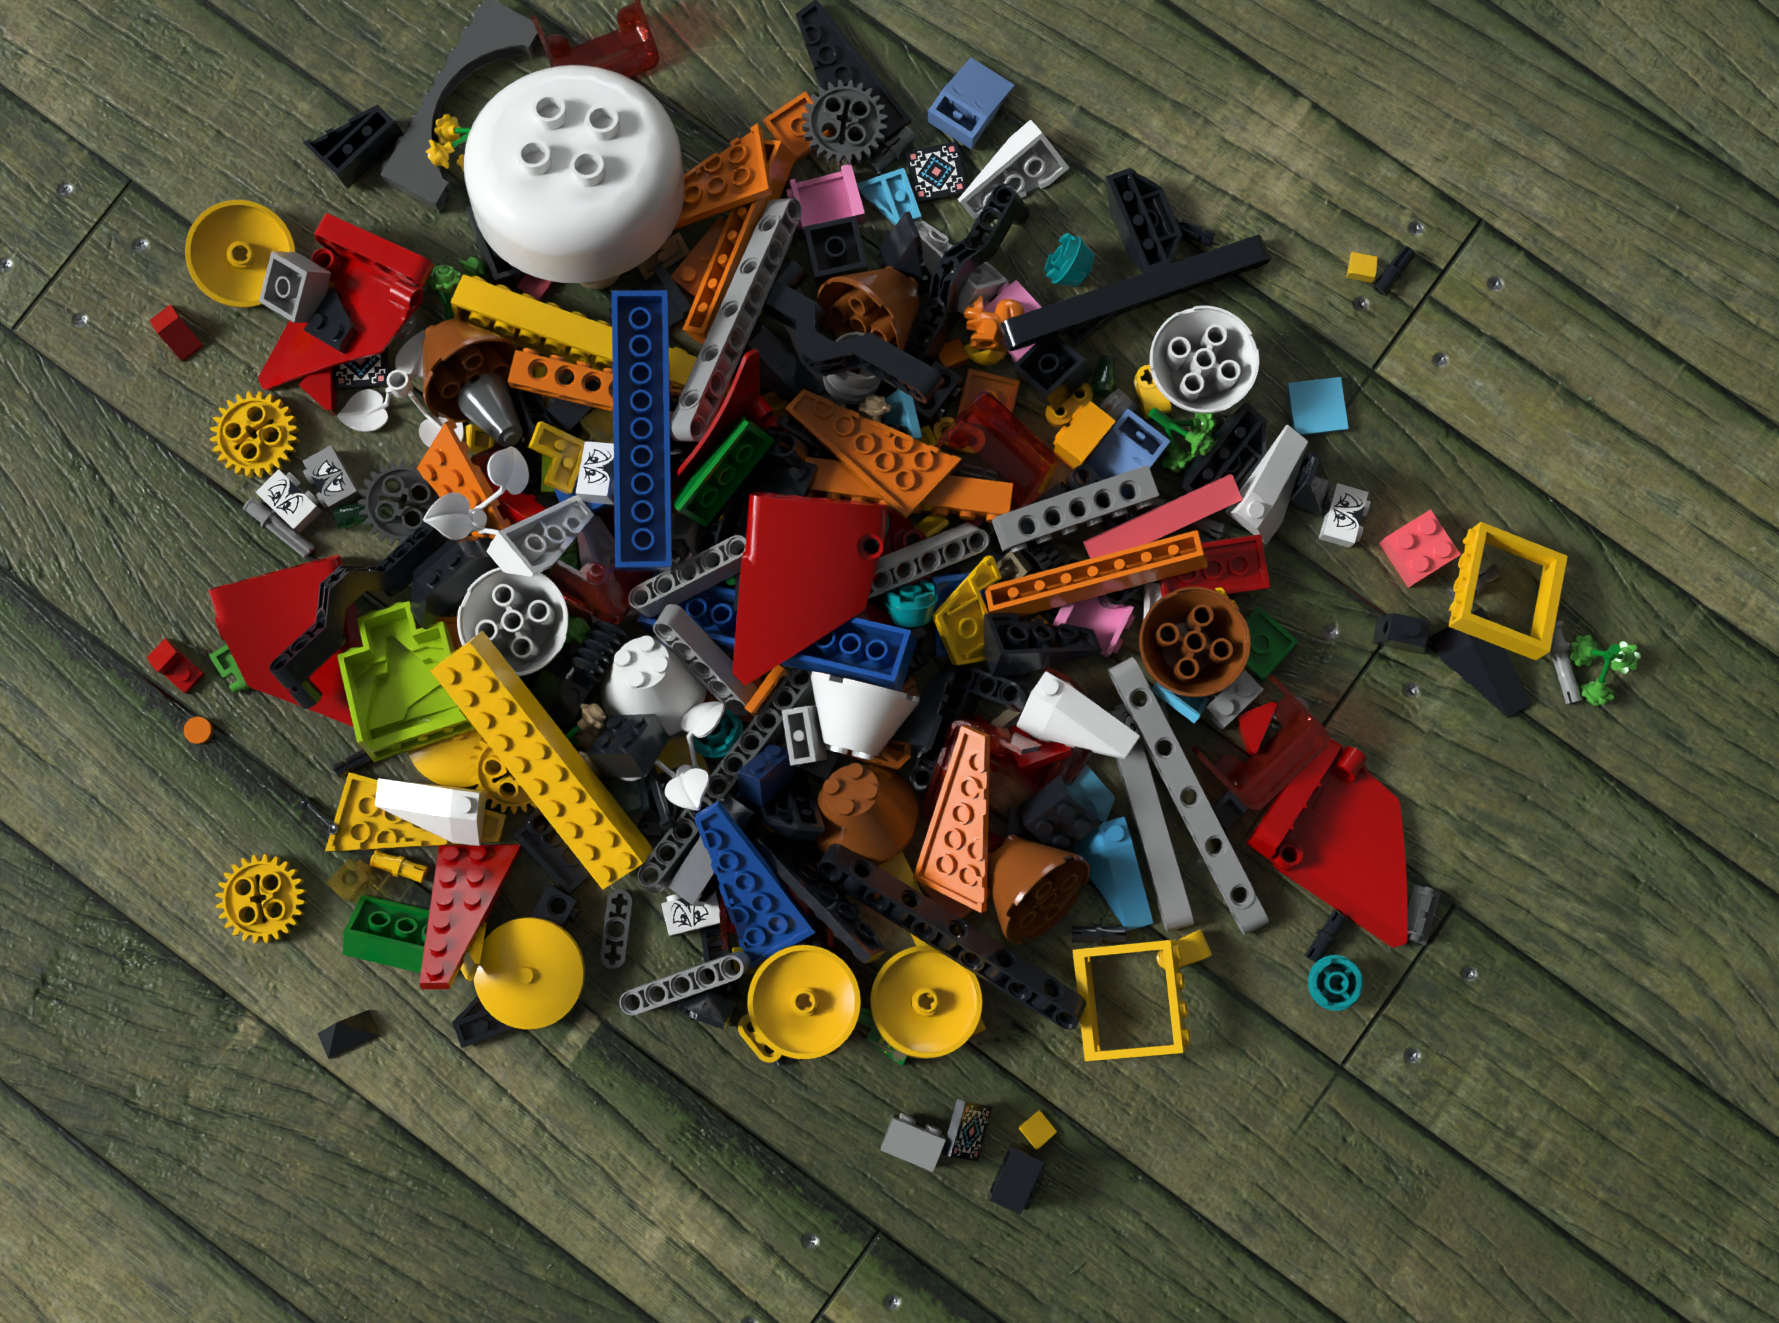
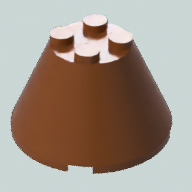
(871, 302)
(454, 356)
(1208, 655)
(867, 812)
(1033, 886)

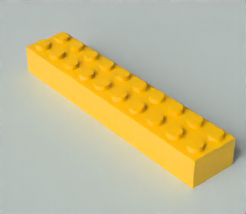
(548, 327)
(542, 760)

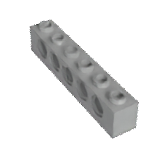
(1137, 481)

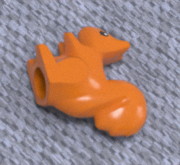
(987, 324)

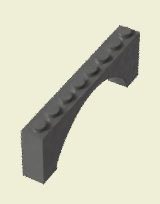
(490, 37)

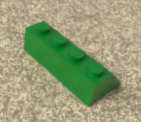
(722, 471)
(386, 933)

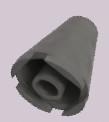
(491, 408)

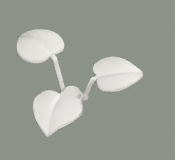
(367, 410)
(452, 513)
(691, 782)

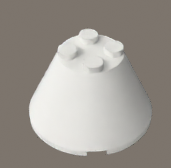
(1204, 359)
(519, 615)
(650, 680)
(858, 714)

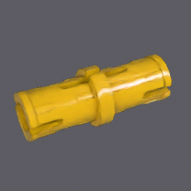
(398, 866)

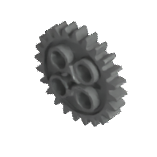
(868, 126)
(409, 480)

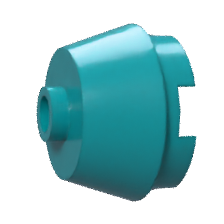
(1070, 262)
(911, 604)
(721, 739)
(1335, 982)

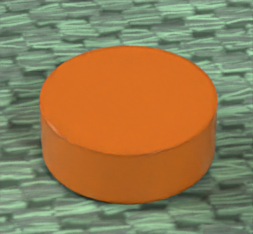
(198, 730)

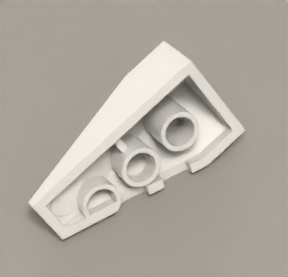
(1022, 162)
(1270, 486)
(1068, 717)

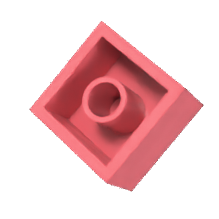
(1419, 548)

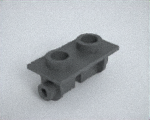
(1421, 913)

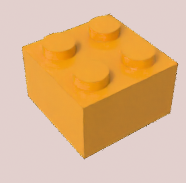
(1084, 435)

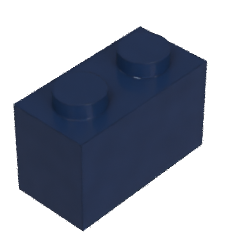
(765, 775)

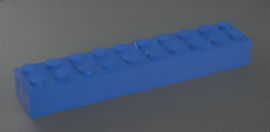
(642, 431)
(852, 651)

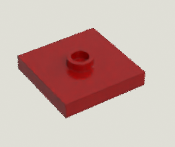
(1049, 753)

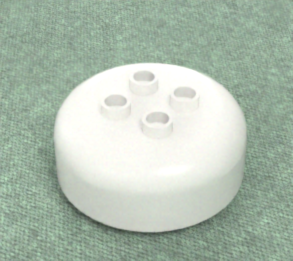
(574, 174)

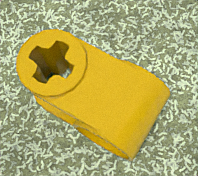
(1149, 395)
(1193, 949)

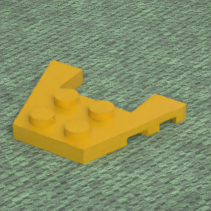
(962, 615)

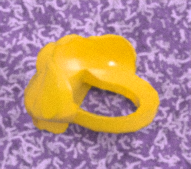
(986, 357)

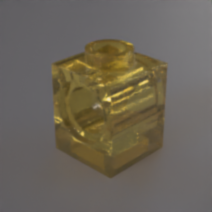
(339, 883)

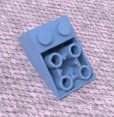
(969, 102)
(1127, 447)

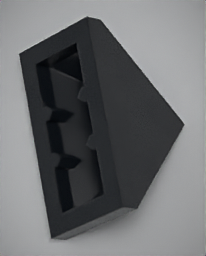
(348, 1033)

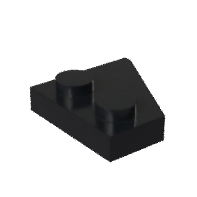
(332, 322)
(816, 449)
(477, 1024)

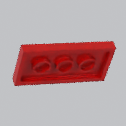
(1232, 564)

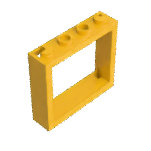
(1547, 602)
(1175, 985)

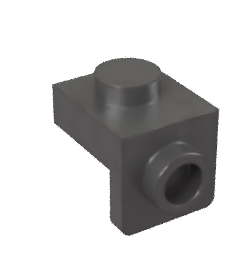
(1117, 404)

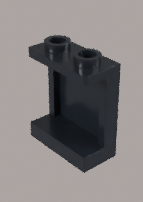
(678, 305)

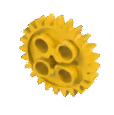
(241, 416)
(495, 790)
(237, 903)

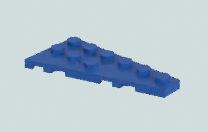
(753, 894)

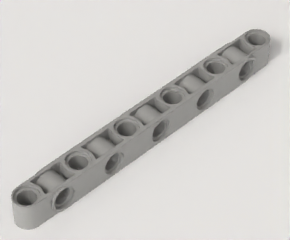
(735, 320)
(1198, 814)

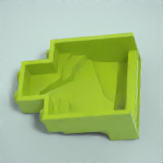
(390, 684)

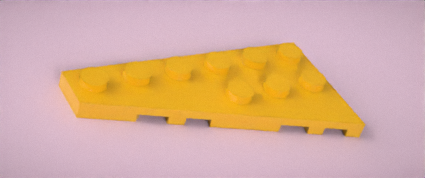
(371, 827)

